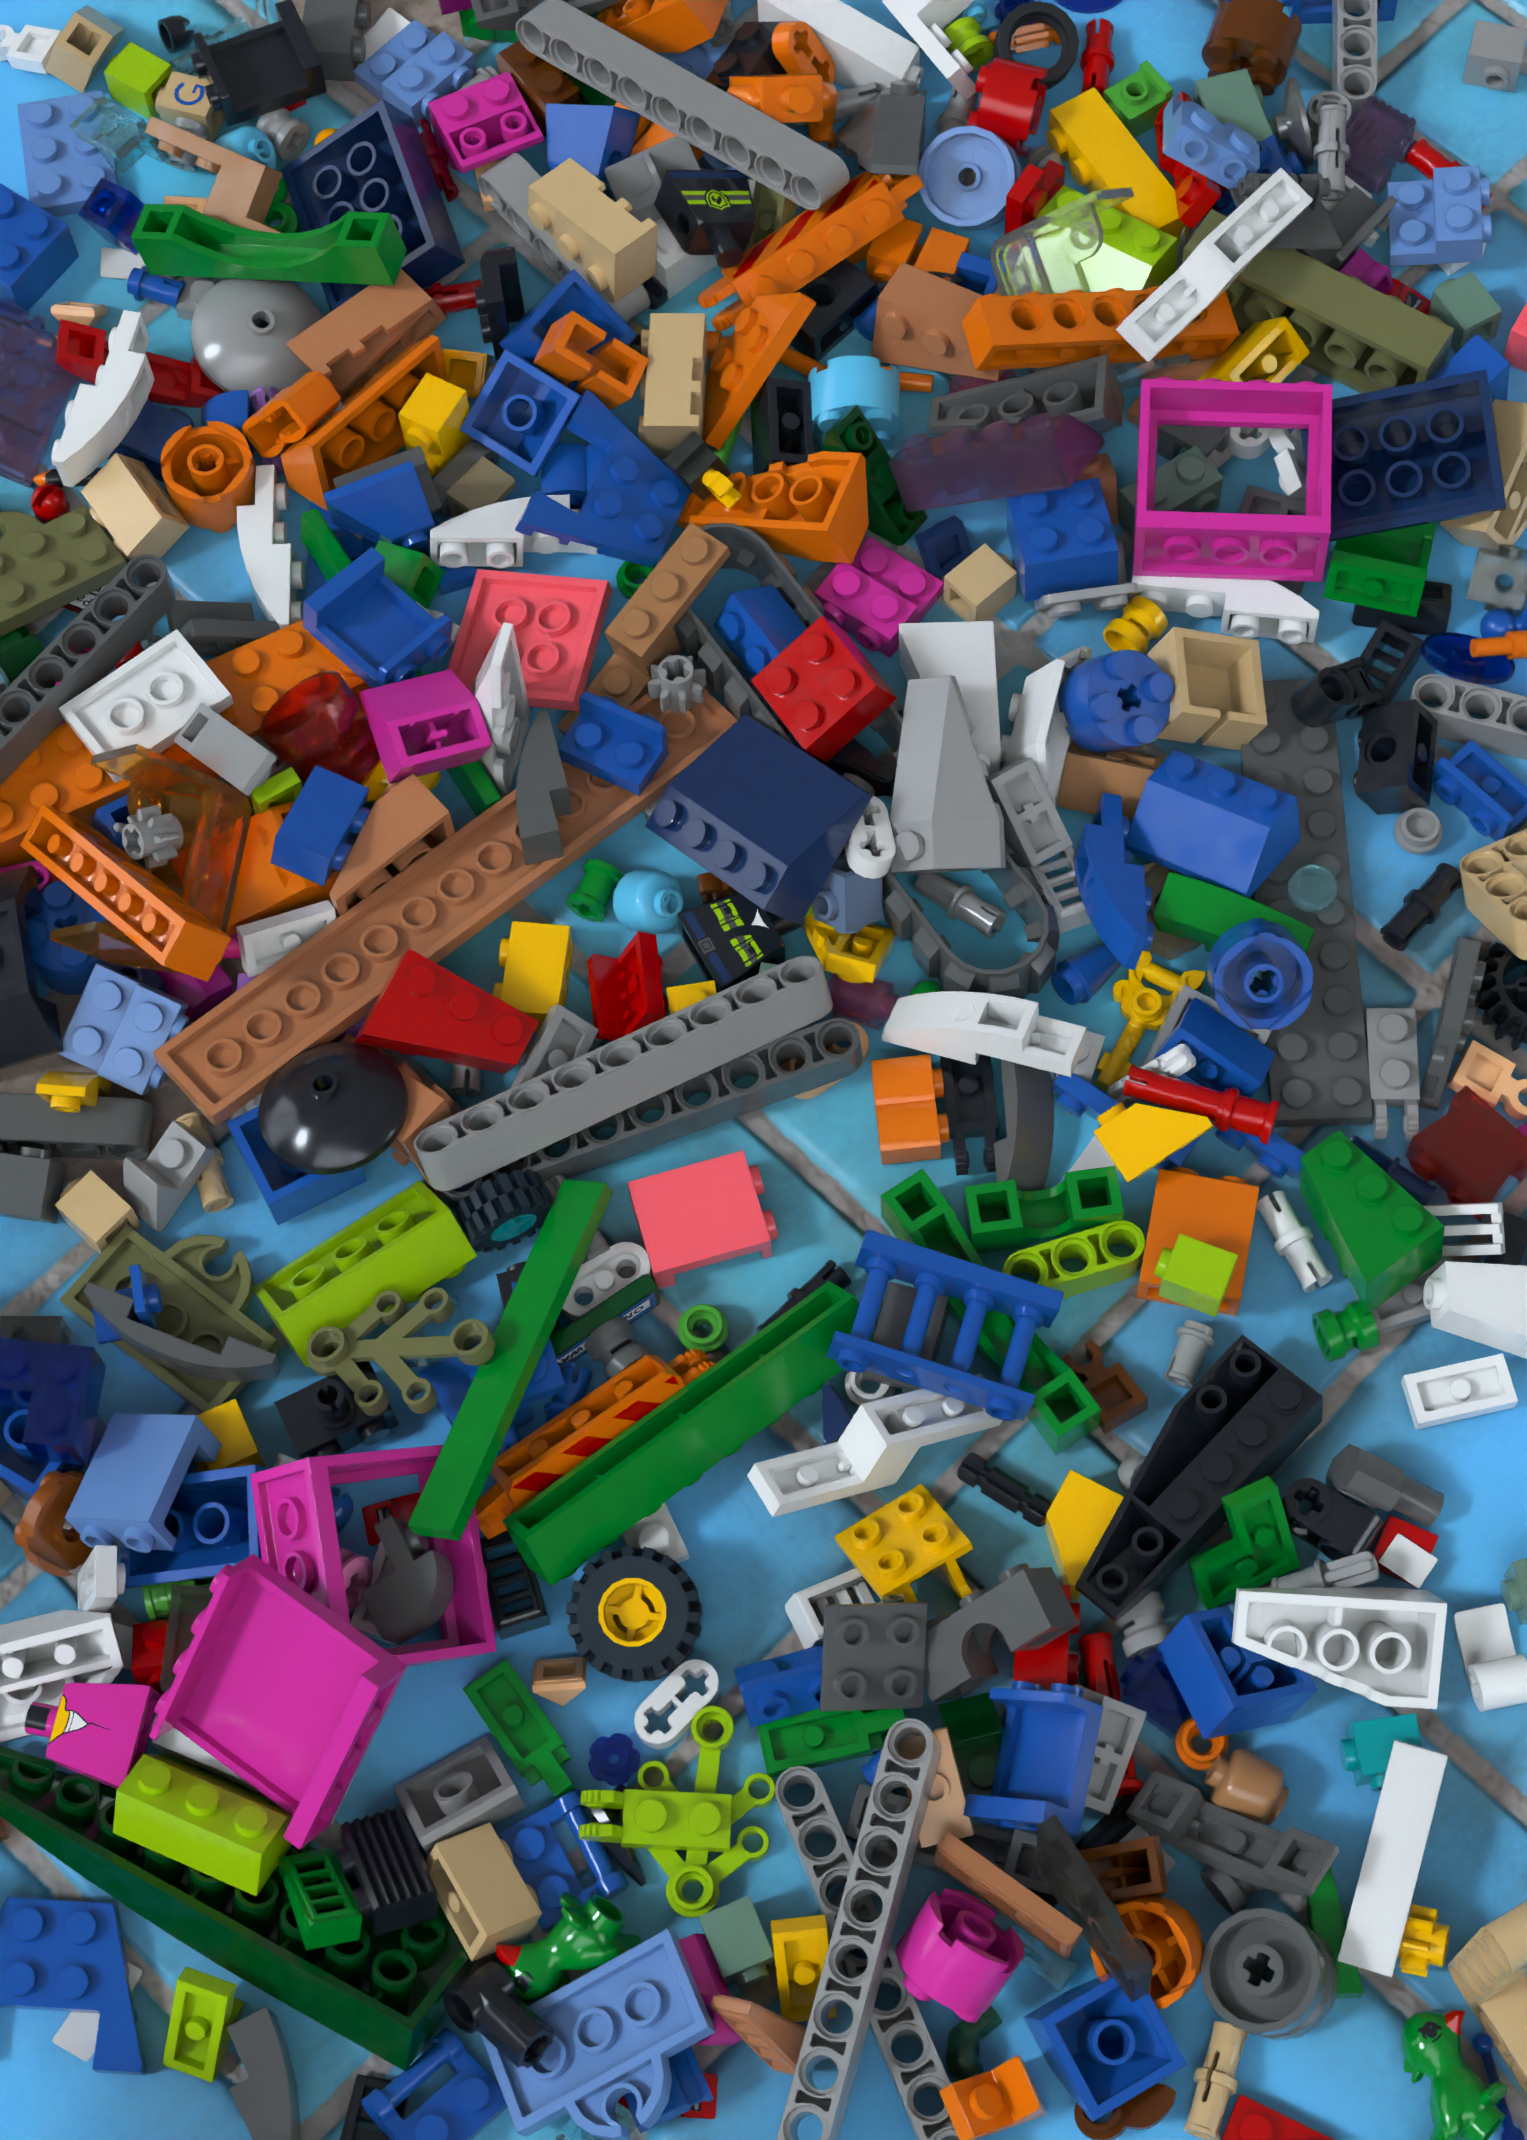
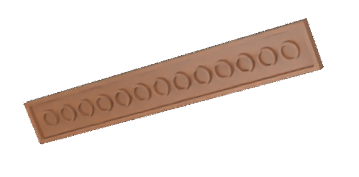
(426, 907)

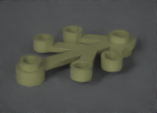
(395, 1346)

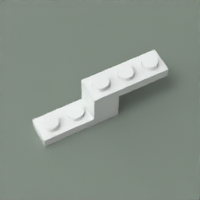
(925, 23)
(1214, 265)
(868, 1453)

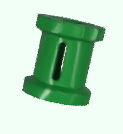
(594, 890)

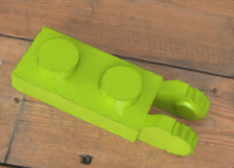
(662, 1819)

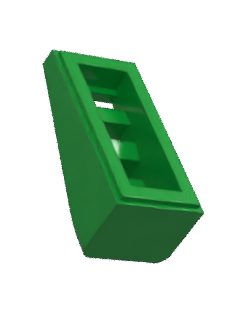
(328, 1927)

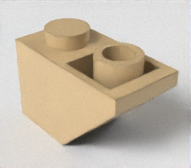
(83, 47)

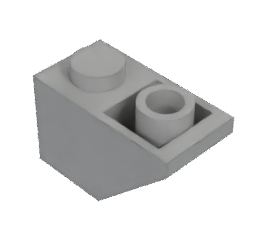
(225, 749)

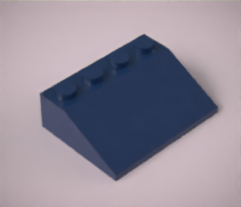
(381, 168)
(1413, 456)
(761, 817)

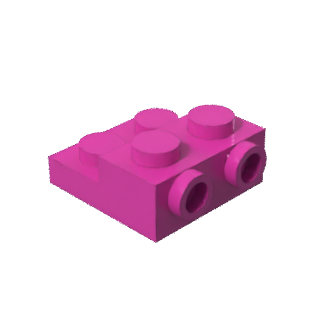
(877, 595)

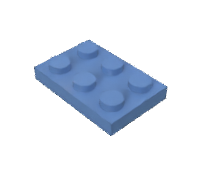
(58, 163)

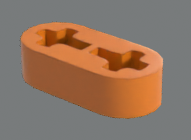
(800, 49)

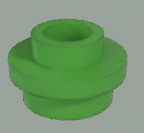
(699, 1315)

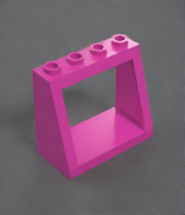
(1234, 542)
(303, 1545)

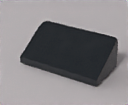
(1431, 615)

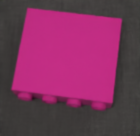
(280, 1692)

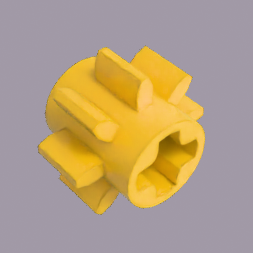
(1423, 1941)

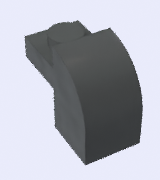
(416, 1591)

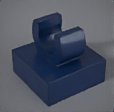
(943, 546)

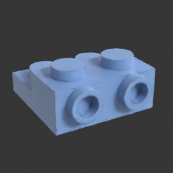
(416, 69)
(1207, 145)
(1439, 218)
(121, 1026)

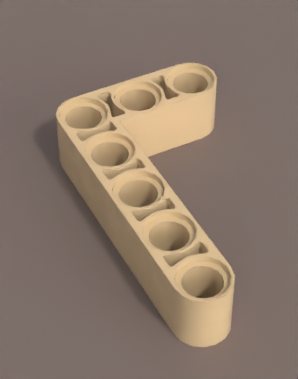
(1497, 889)
(1494, 1984)

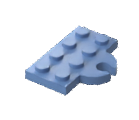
(608, 2042)

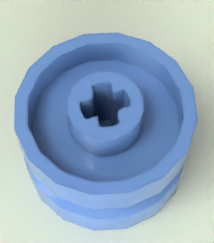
(944, 184)

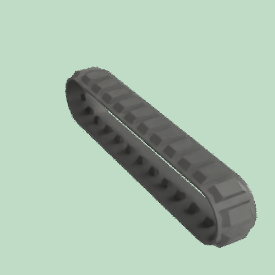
(1020, 889)

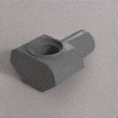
(1383, 1485)

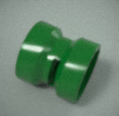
(1344, 1330)

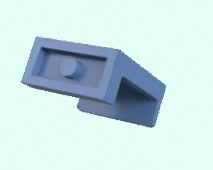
(137, 1479)

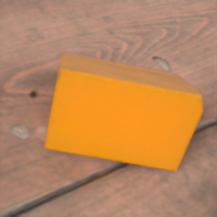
(467, 370)

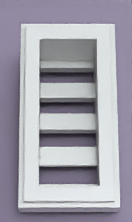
(1071, 915)
(802, 1614)

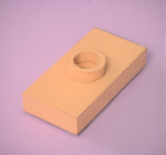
(947, 1794)

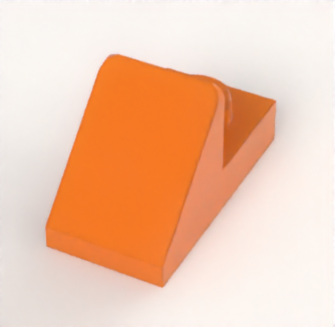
(993, 2100)

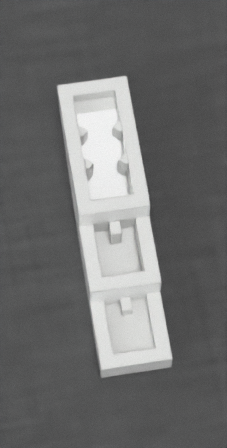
(1392, 1858)

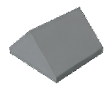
(459, 1794)

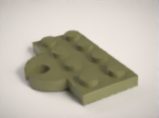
(51, 564)
(194, 1303)

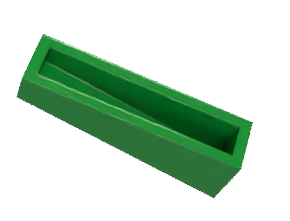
(1327, 1919)

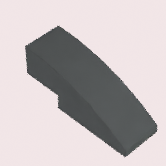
(541, 793)
(270, 2093)

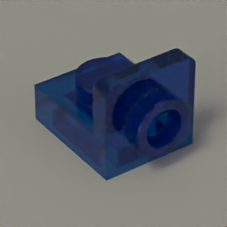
(1154, 1691)

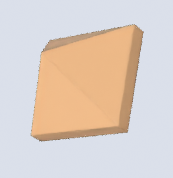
(79, 312)
(559, 1678)

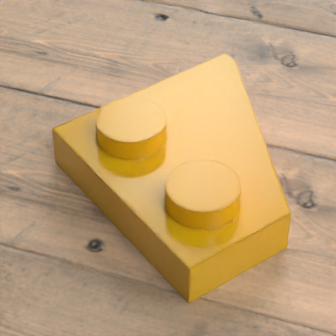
(851, 956)

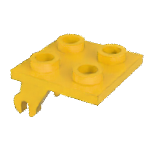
(906, 1543)

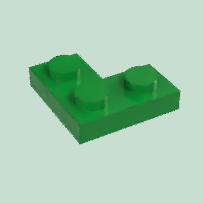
(1257, 1551)

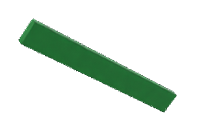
(332, 559)
(519, 1343)

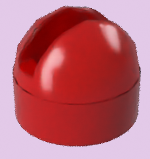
(53, 502)

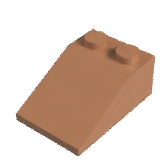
(395, 835)

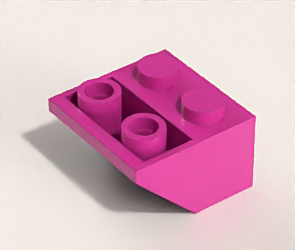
(483, 123)
(425, 725)

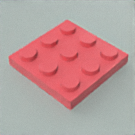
(554, 629)

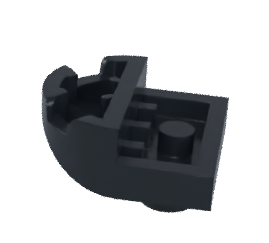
(499, 295)

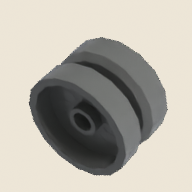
(1237, 1967)

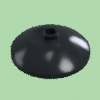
(338, 1126)

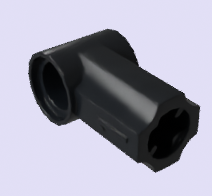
(490, 2004)

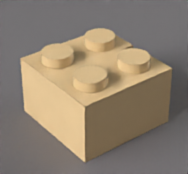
(1215, 688)

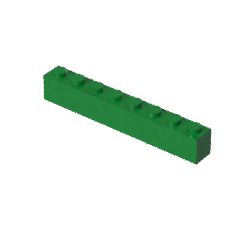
(682, 1437)

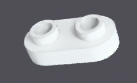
(601, 1276)

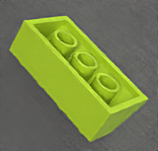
(394, 1247)

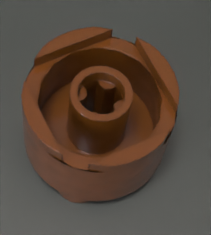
(1254, 38)

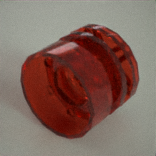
(322, 727)

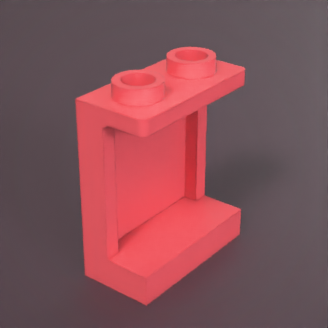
(701, 1215)

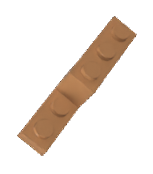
(242, 185)
(644, 627)

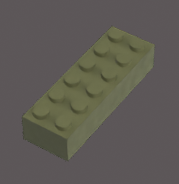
(1348, 327)

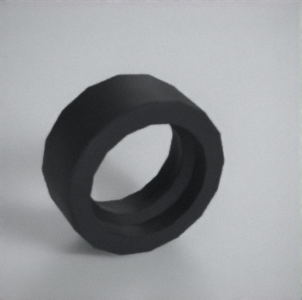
(1054, 18)

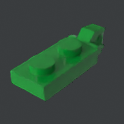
(521, 1727)
(824, 1737)

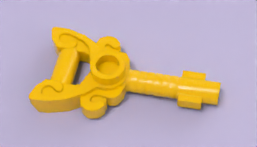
(1143, 1010)

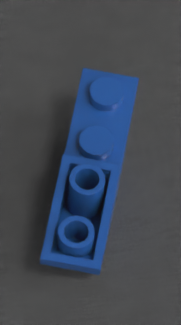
(1111, 886)

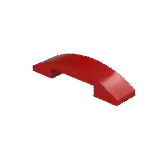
(176, 382)

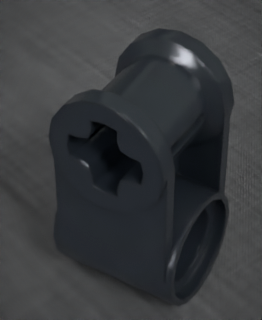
(1336, 694)
(1334, 1522)

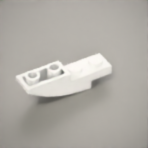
(106, 411)
(489, 540)
(267, 553)
(1245, 605)
(977, 1023)

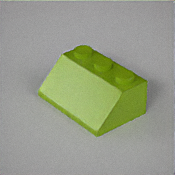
(1131, 251)
(201, 1821)

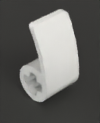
(1489, 1657)

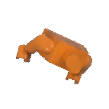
(791, 100)

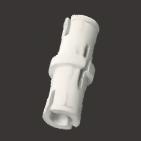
(1294, 1241)

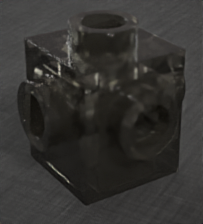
(1485, 583)

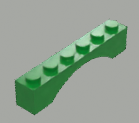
(348, 251)
(1062, 1405)

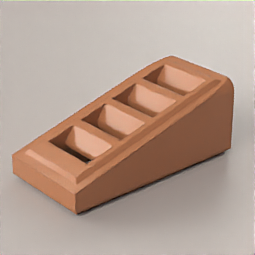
(765, 2032)

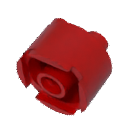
(1010, 101)

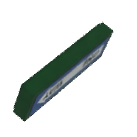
(629, 1302)

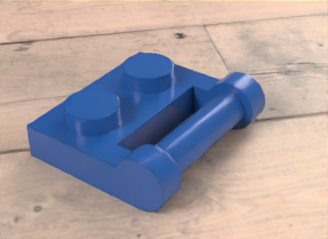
(545, 1865)
(454, 2111)

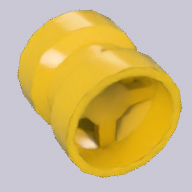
(1136, 627)

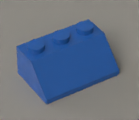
(1213, 824)
(212, 1526)

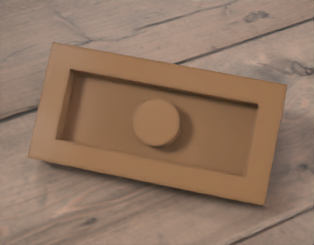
(1091, 774)

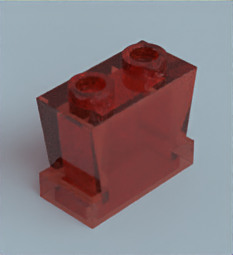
(1469, 1151)

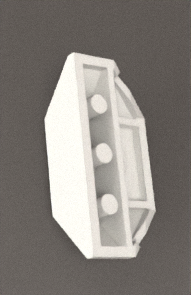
(1039, 724)
(46, 1654)

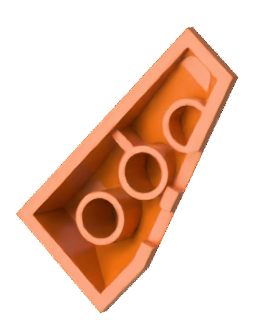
(802, 508)

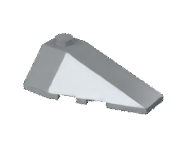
(940, 792)

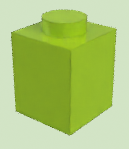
(136, 78)
(1195, 1274)

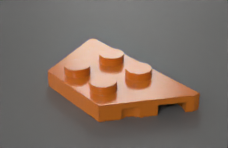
(748, 359)

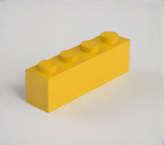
(1108, 157)

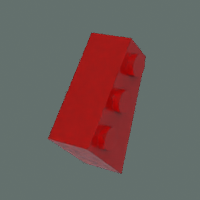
(445, 1018)

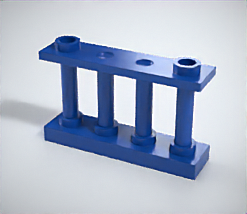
(981, 1292)

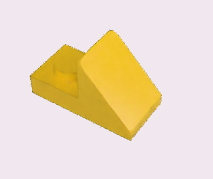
(799, 1956)

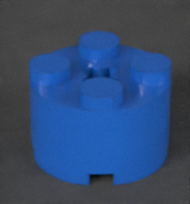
(1115, 701)
(56, 964)
(1249, 1000)

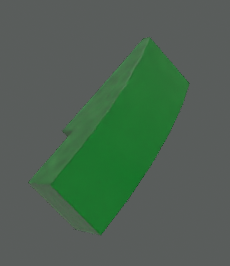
(1207, 911)

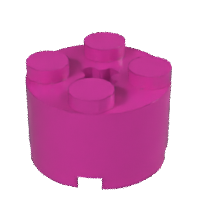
(958, 1954)

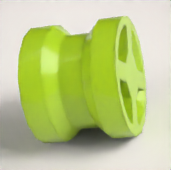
(967, 38)

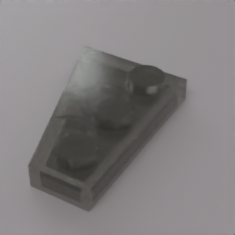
(1090, 1908)

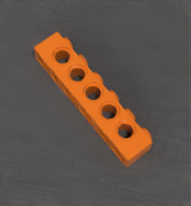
(1080, 325)
(125, 893)

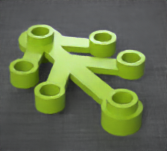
(696, 1867)

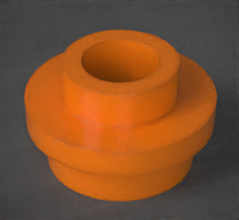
(1192, 1758)

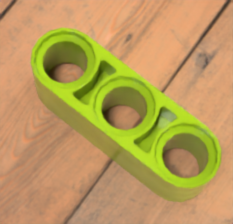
(1090, 1248)

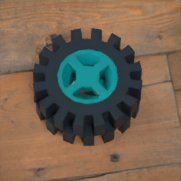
(504, 1210)

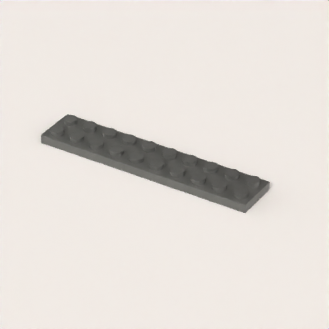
(1322, 1055)

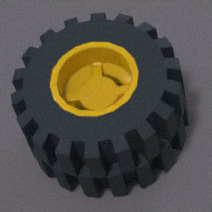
(634, 1614)

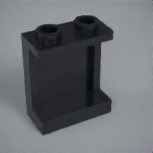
(260, 68)

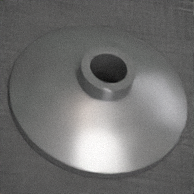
(1293, 123)

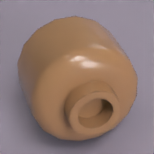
(1247, 1786)

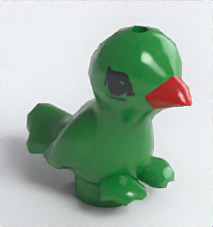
(579, 1941)
(1458, 2097)

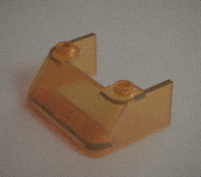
(208, 863)

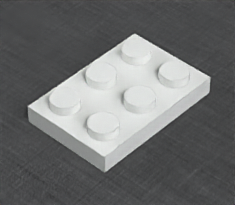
(146, 699)

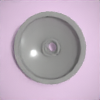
(239, 353)

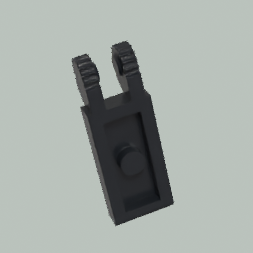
(970, 1108)

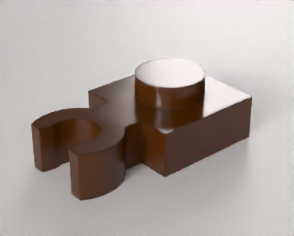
(1110, 1388)

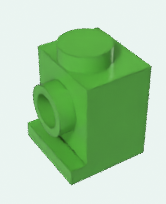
(1138, 98)

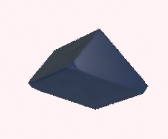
(835, 1415)

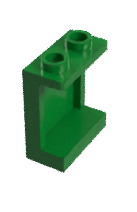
(1382, 569)

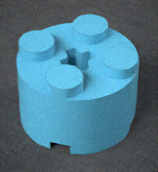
(856, 382)

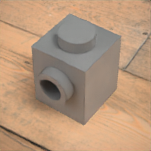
(1496, 56)

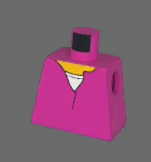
(96, 1728)

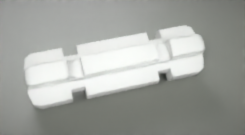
(1172, 1064)

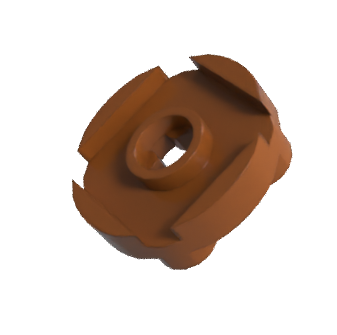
(42, 1524)

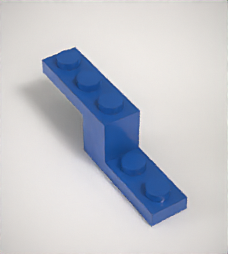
(1276, 1158)

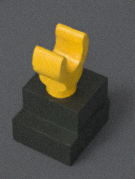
(702, 470)

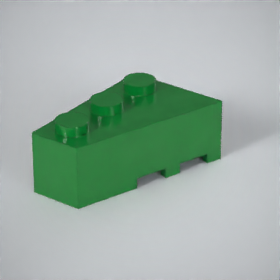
(1369, 1219)

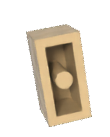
(134, 508)
(482, 1891)

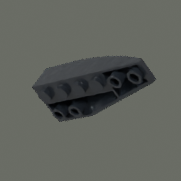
(1217, 1439)

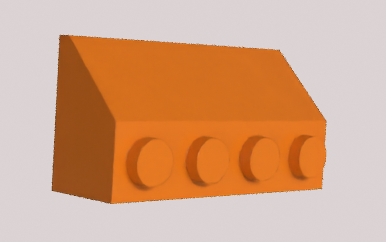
(362, 426)

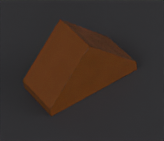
(1129, 1868)

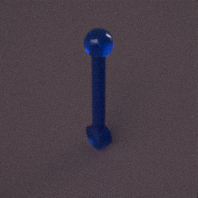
(1483, 2045)

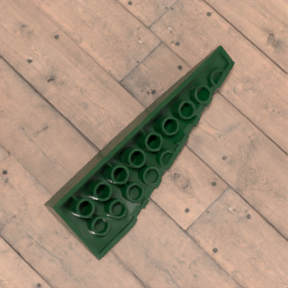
(369, 1990)

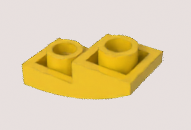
(70, 1090)

